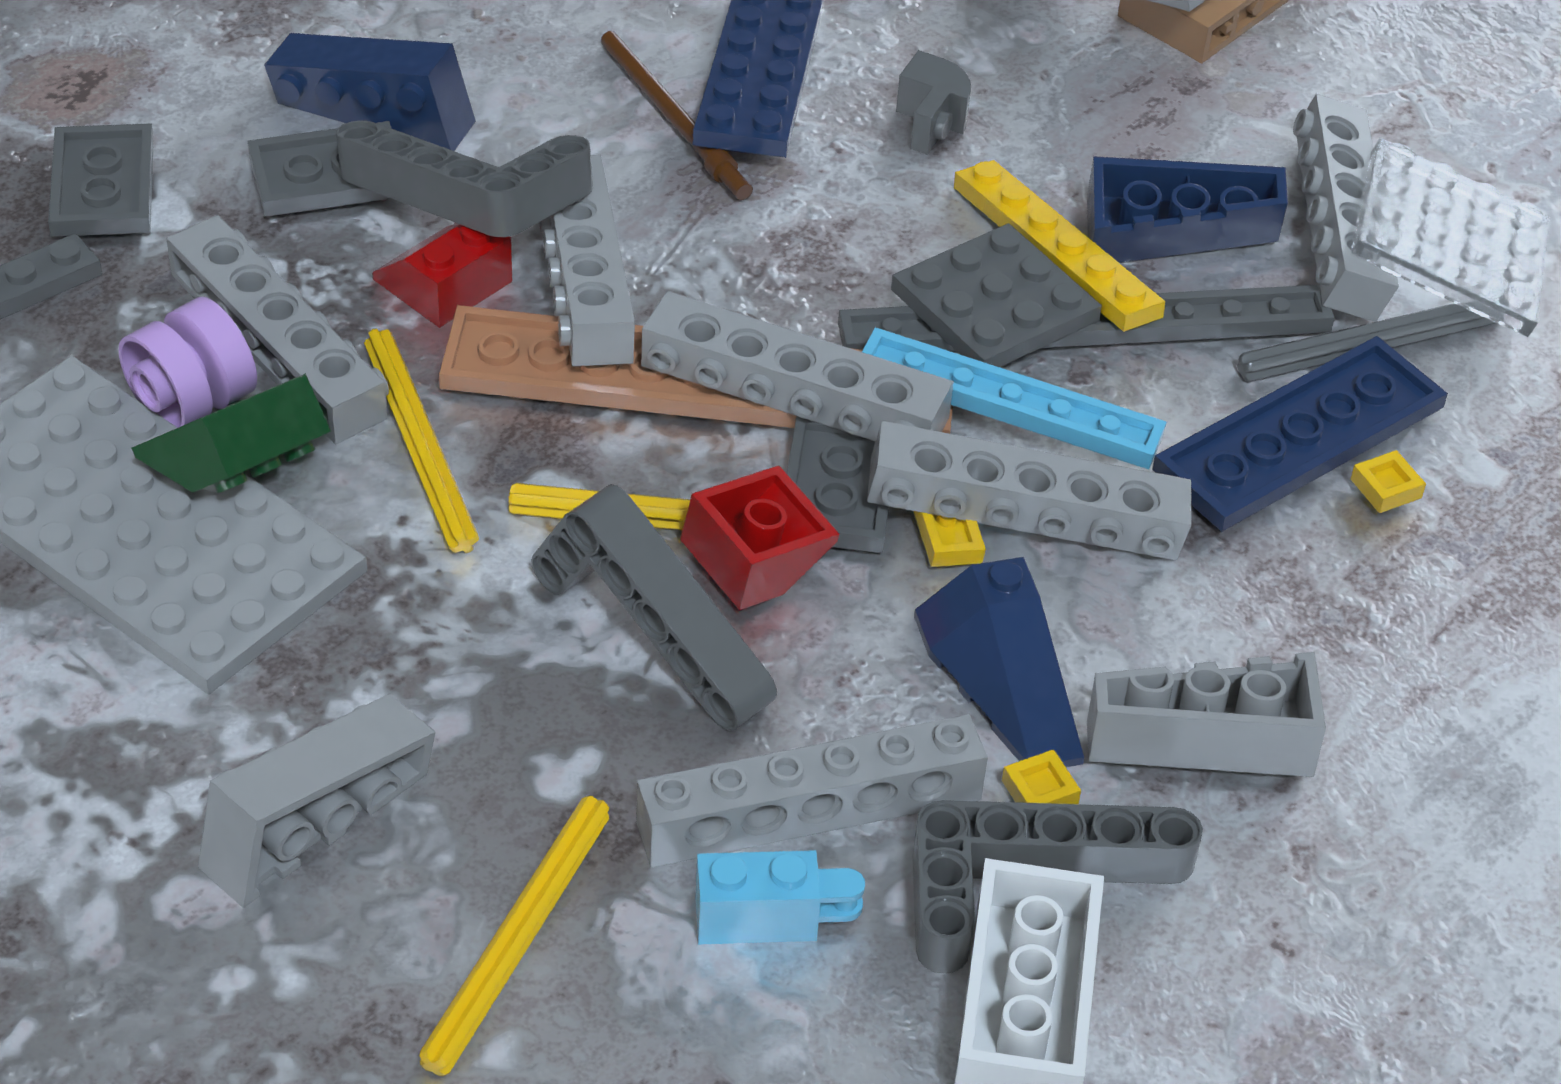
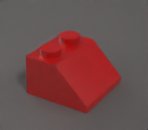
(448, 271)
(756, 535)

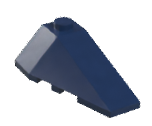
(1000, 651)

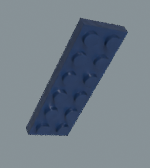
(758, 76)
(1300, 432)

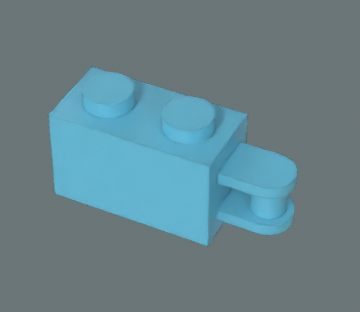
(771, 896)

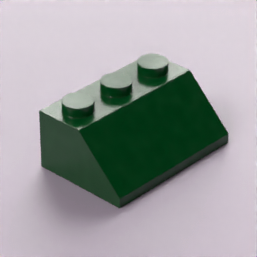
(239, 438)

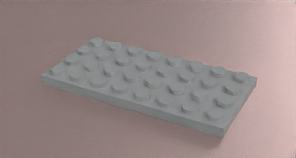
(176, 570)

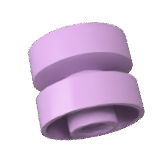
(188, 362)

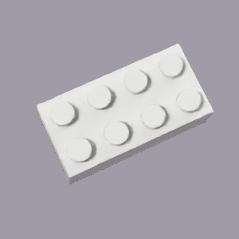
(1030, 976)

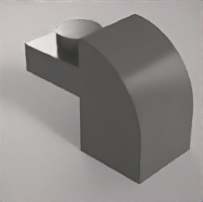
(935, 96)

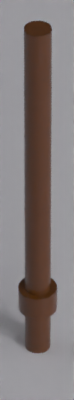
(716, 161)

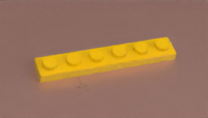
(1007, 200)

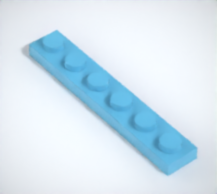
(1029, 401)

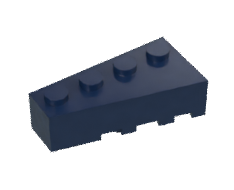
(375, 81)
(1181, 206)

